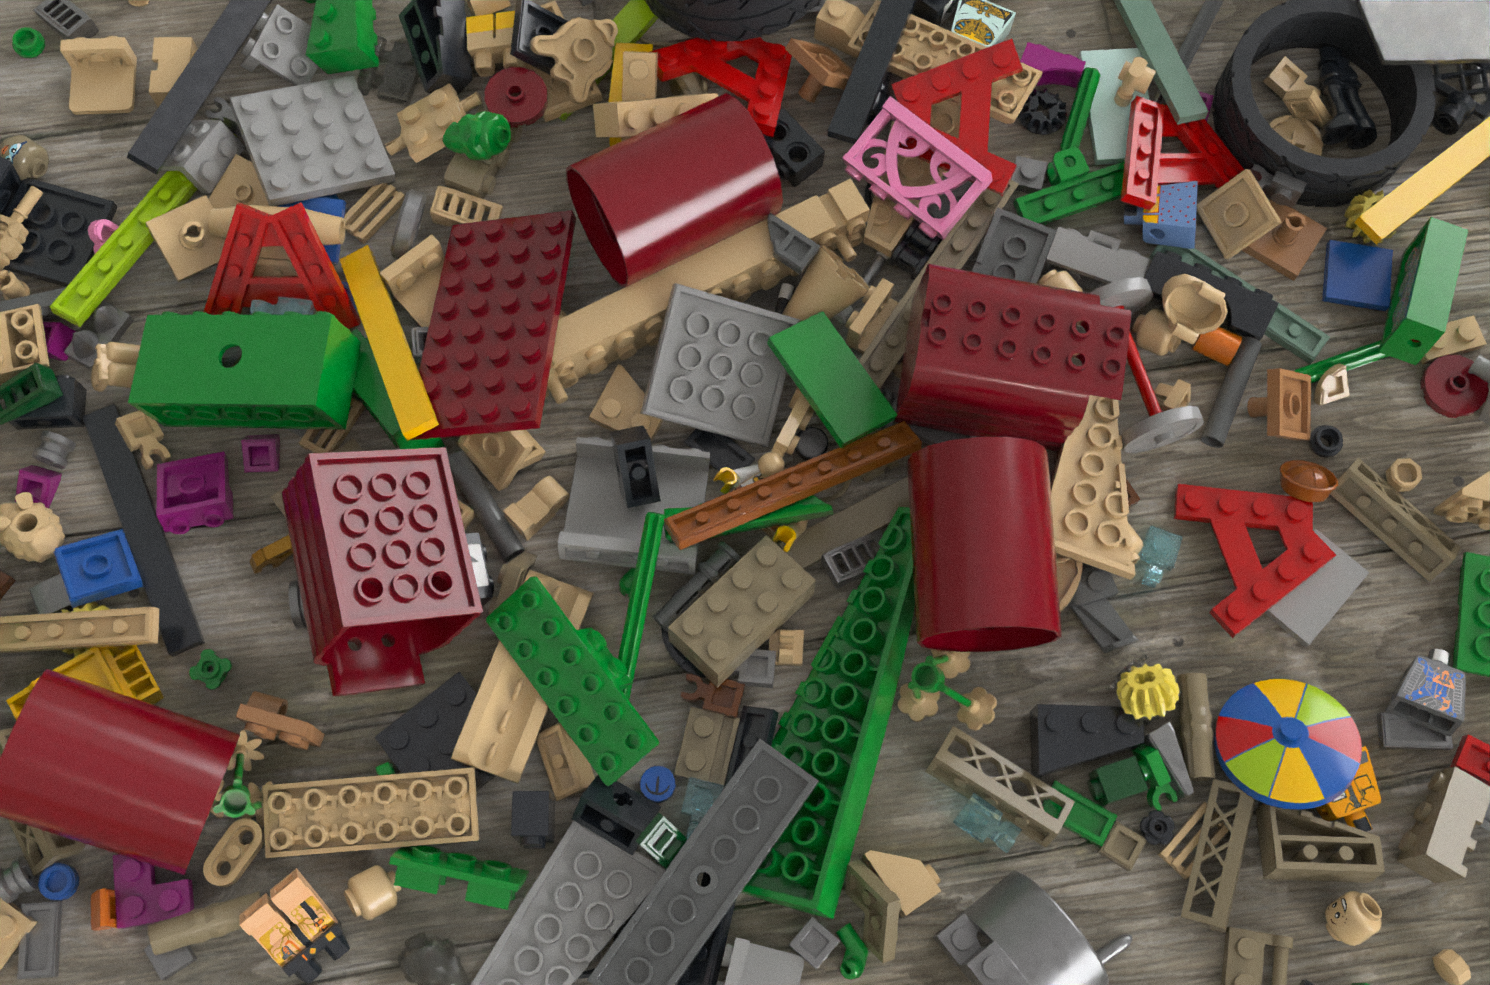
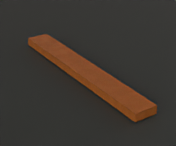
(791, 485)

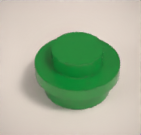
(28, 42)

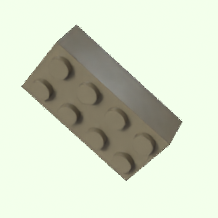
(741, 610)

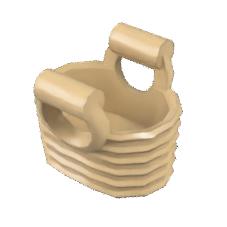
(1192, 307)

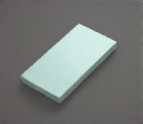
(1106, 119)

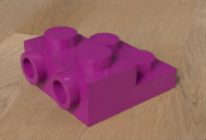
(194, 493)

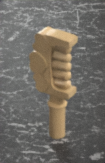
(12, 231)

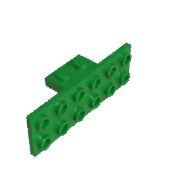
(574, 679)

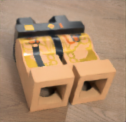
(295, 941)

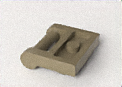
(1245, 957)

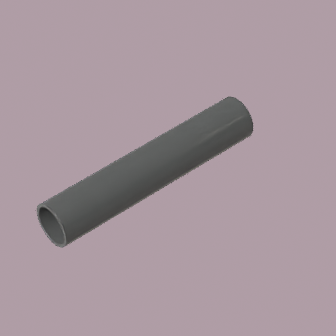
(1231, 393)
(485, 506)

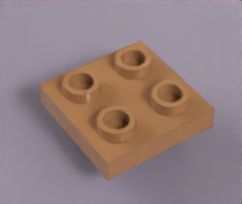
(267, 719)

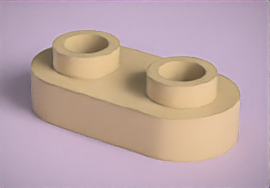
(233, 850)

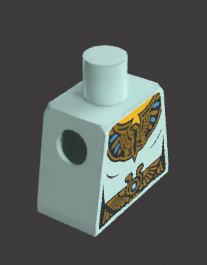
(982, 22)

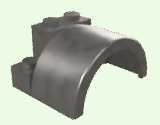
(1027, 937)

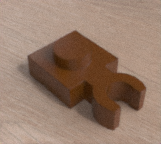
(720, 700)

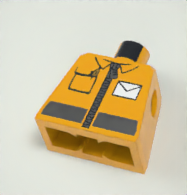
(1358, 796)

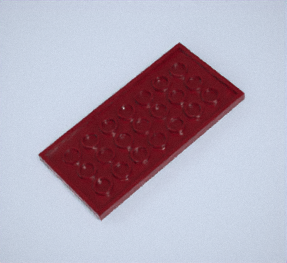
(496, 323)

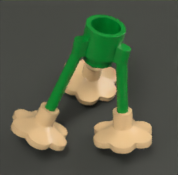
(928, 678)

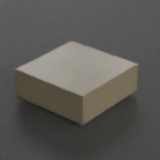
(1122, 846)

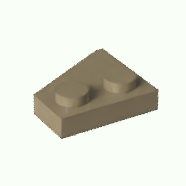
(512, 577)

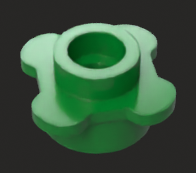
(219, 673)

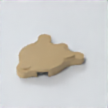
(580, 53)

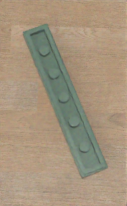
(1163, 57)
(1285, 326)

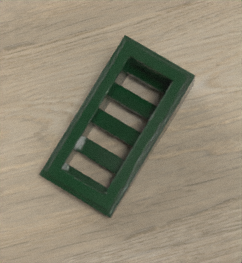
(43, 390)
(667, 846)

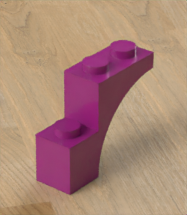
(1055, 66)

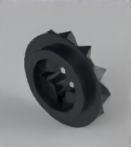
(1036, 121)

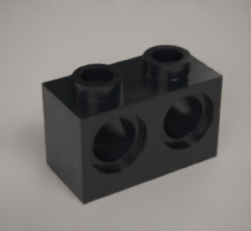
(795, 144)

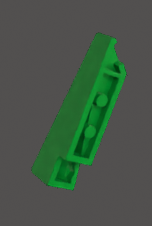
(802, 510)

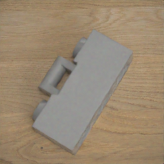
(1093, 259)

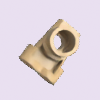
(1134, 77)

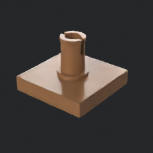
(822, 64)
(1289, 243)
(1285, 405)

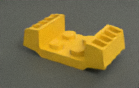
(112, 668)

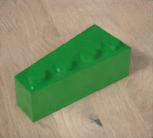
(343, 36)
(373, 394)

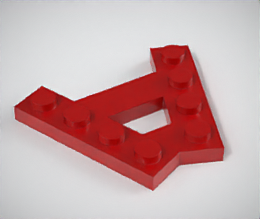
(710, 60)
(973, 79)
(1147, 167)
(291, 228)
(1229, 516)

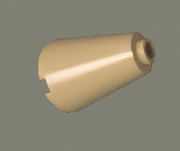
(826, 287)

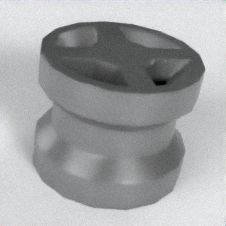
(53, 449)
(16, 880)

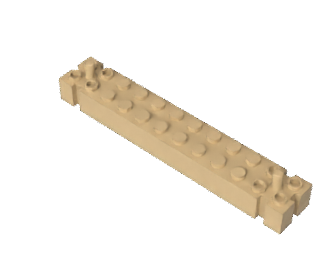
(731, 269)

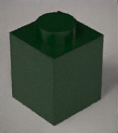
(1116, 781)

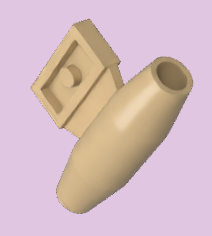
(274, 259)

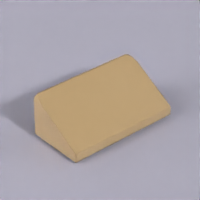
(564, 762)

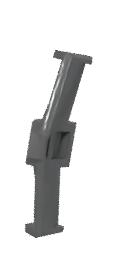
(1097, 613)

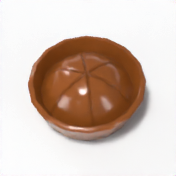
(1307, 480)

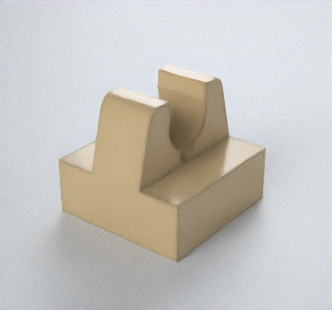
(1173, 396)
(788, 646)

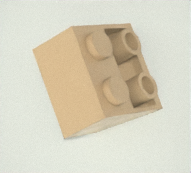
(21, 341)
(1469, 504)

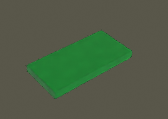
(831, 379)

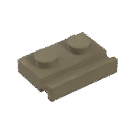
(706, 746)

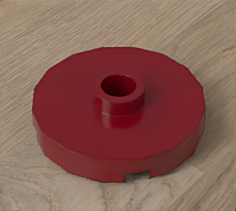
(524, 108)
(1444, 395)

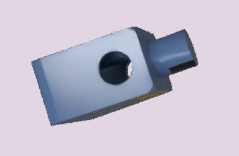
(1171, 218)

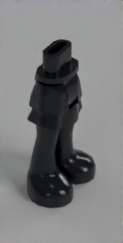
(1341, 89)

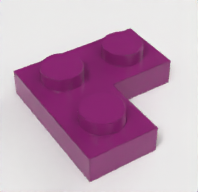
(141, 899)

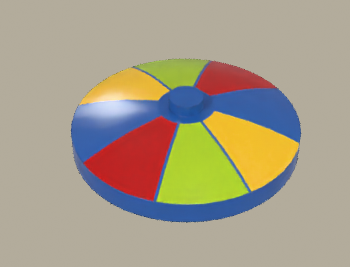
(1287, 744)

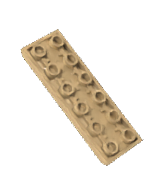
(929, 46)
(507, 706)
(370, 812)

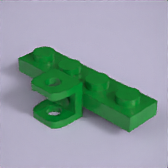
(1071, 188)

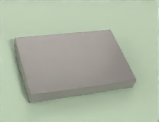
(1318, 598)

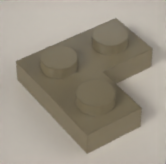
(880, 909)

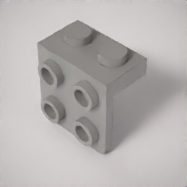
(280, 47)
(204, 153)
(760, 965)

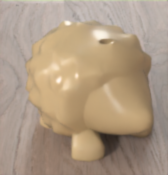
(29, 529)

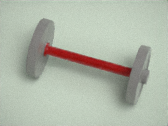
(1160, 427)

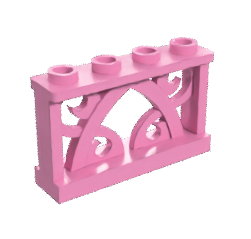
(908, 126)

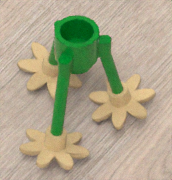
(236, 798)

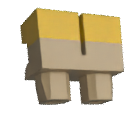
(490, 42)

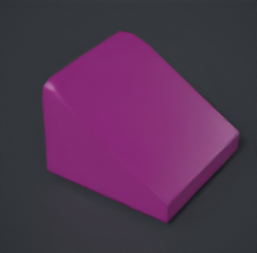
(57, 339)
(261, 453)
(39, 482)

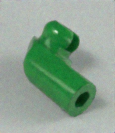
(855, 952)

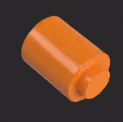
(1218, 345)

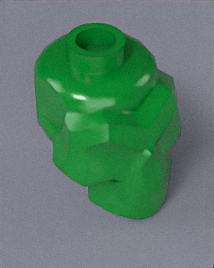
(478, 135)

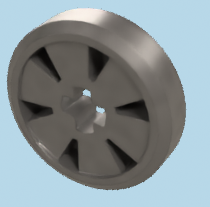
(408, 223)

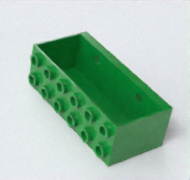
(290, 373)

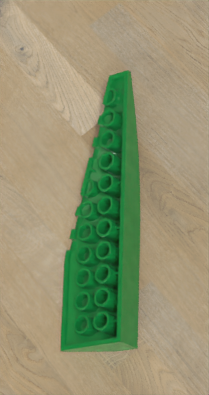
(840, 729)

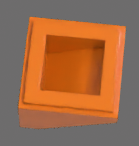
(103, 910)

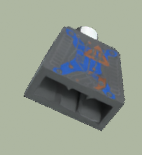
(1431, 693)

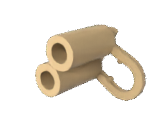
(114, 365)

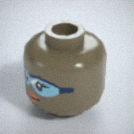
(26, 156)

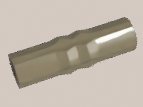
(1196, 727)
(199, 924)

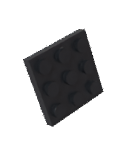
(58, 232)
(429, 731)

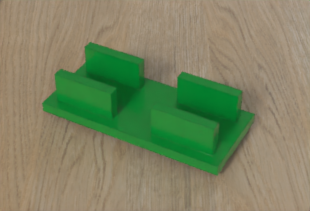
(1473, 627)
(426, 867)

